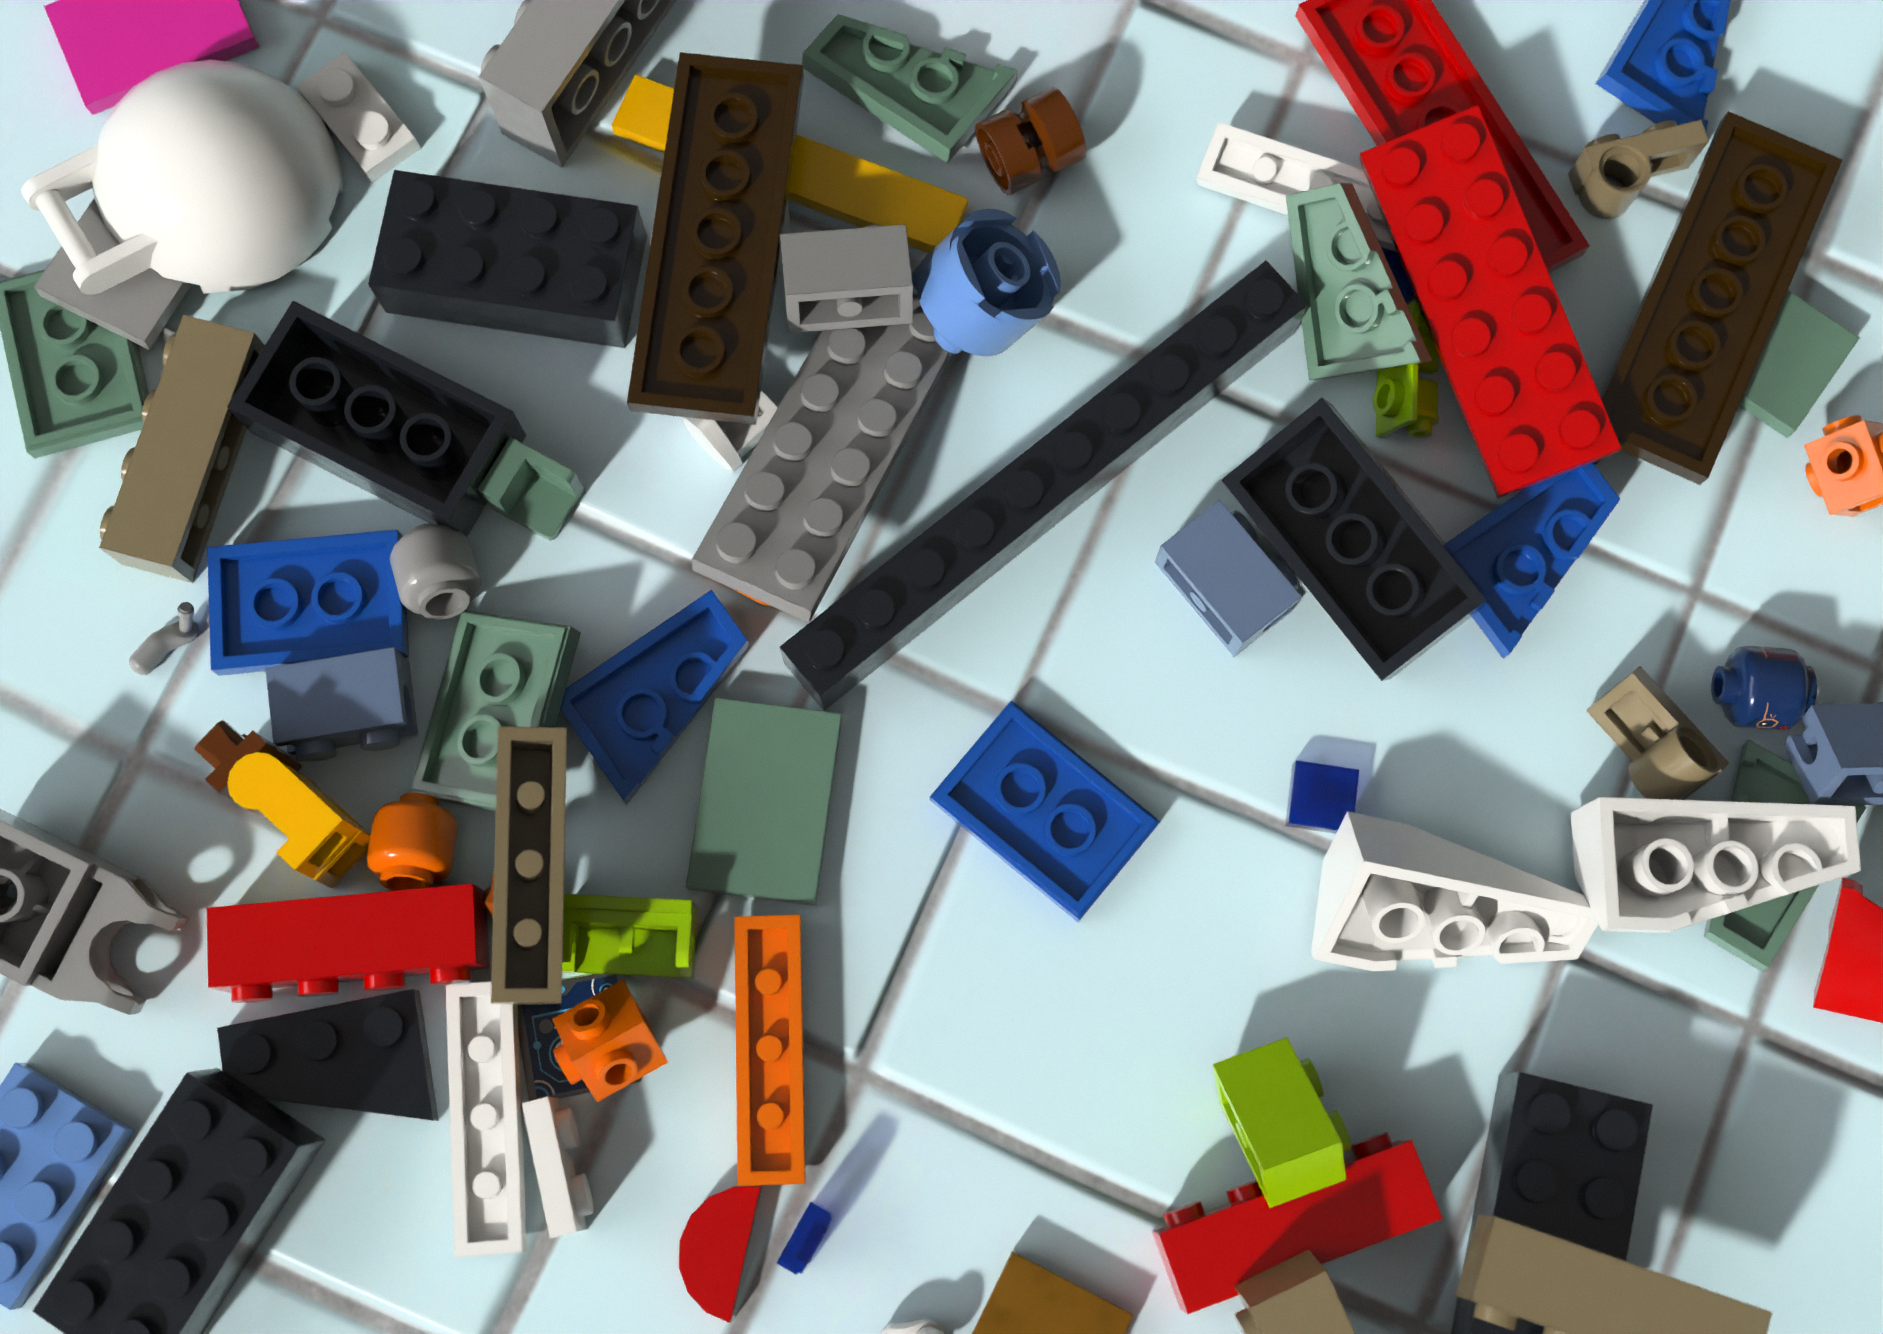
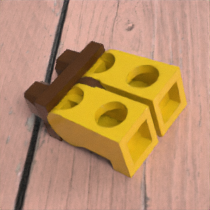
(266, 781)

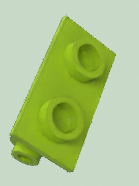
(1405, 398)

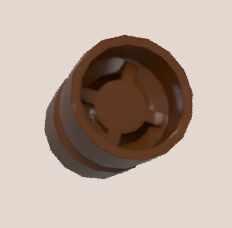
(1049, 131)

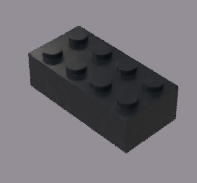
(508, 258)
(374, 418)
(1355, 540)
(1561, 1166)
(182, 1213)

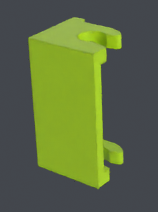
(629, 936)

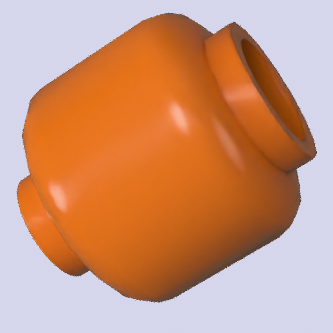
(412, 843)

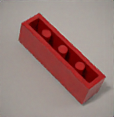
(347, 940)
(1231, 1243)

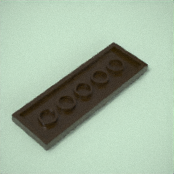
(716, 239)
(1715, 296)

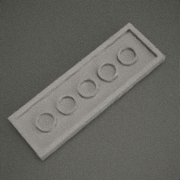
(822, 463)

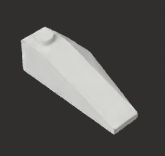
(1695, 860)
(1419, 897)

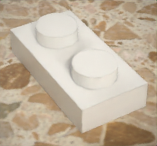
(358, 117)
(563, 1193)

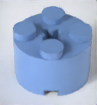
(986, 284)

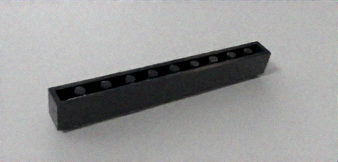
(1042, 486)

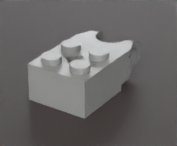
(69, 915)

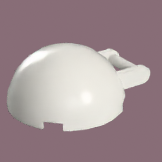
(201, 178)

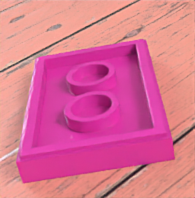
(126, 41)

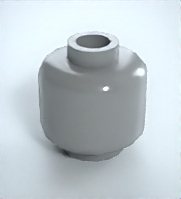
(435, 571)

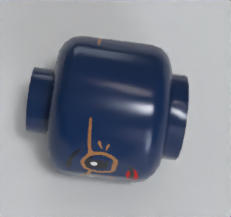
(1764, 687)

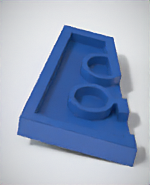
(1668, 59)
(1529, 546)
(652, 690)

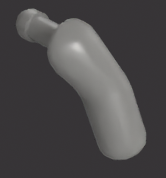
(165, 640)

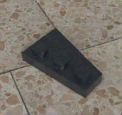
(338, 1056)

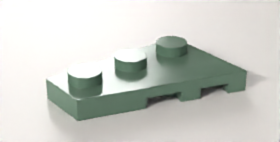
(910, 88)
(1354, 304)
(1761, 930)

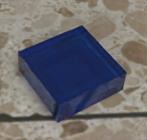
(1320, 796)
(806, 1238)

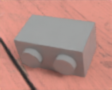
(847, 278)

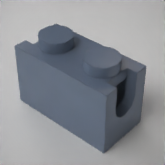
(1228, 577)
(341, 703)
(1840, 754)

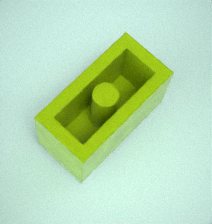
(1281, 1121)

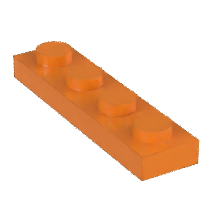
(769, 1050)

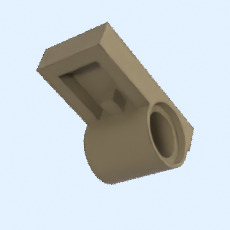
(1633, 161)
(1664, 745)

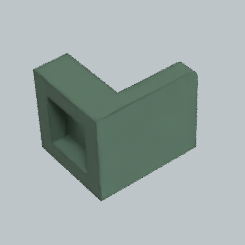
(531, 489)

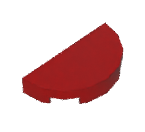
(716, 1249)

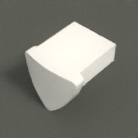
(730, 440)

